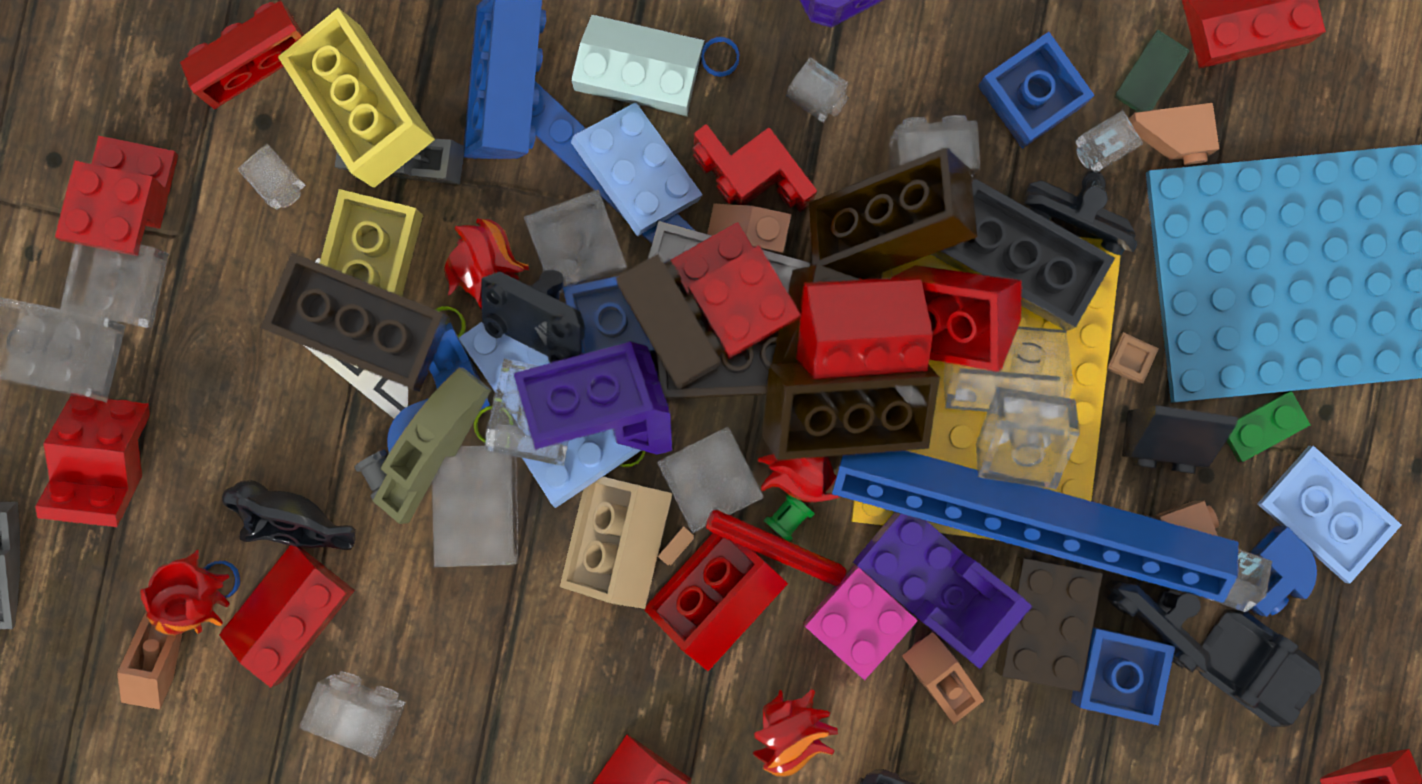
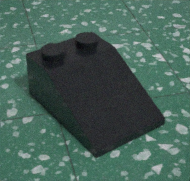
(1175, 437)

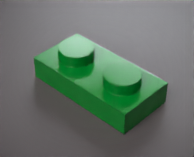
(1267, 426)

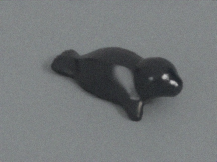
(284, 518)

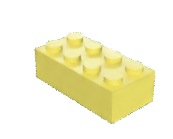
(356, 98)
(372, 240)

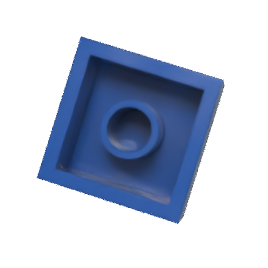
(1035, 90)
(605, 315)
(1125, 676)

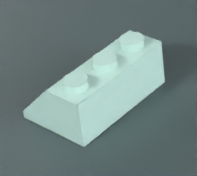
(637, 65)

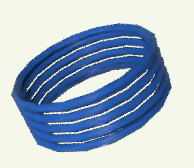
(714, 40)
(235, 571)

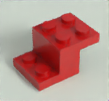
(753, 169)
(116, 196)
(735, 289)
(93, 461)

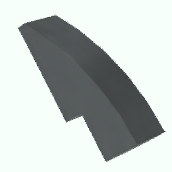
(436, 163)
(9, 563)

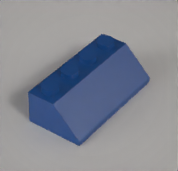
(503, 79)

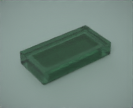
(1152, 72)

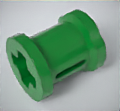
(789, 517)

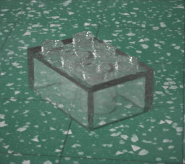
(58, 349)
(475, 509)

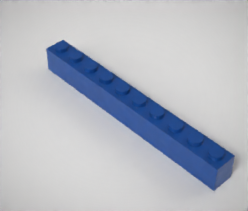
(1042, 521)

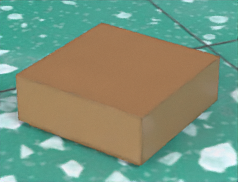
(1132, 358)
(676, 546)

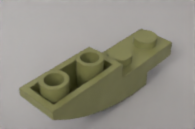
(426, 441)

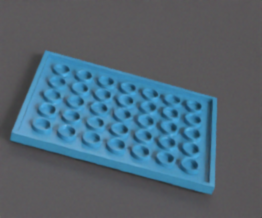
(1289, 272)

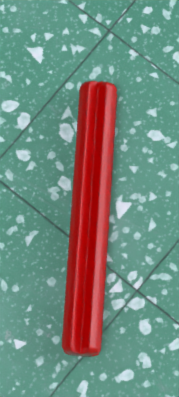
(775, 547)

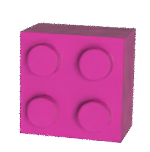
(860, 622)

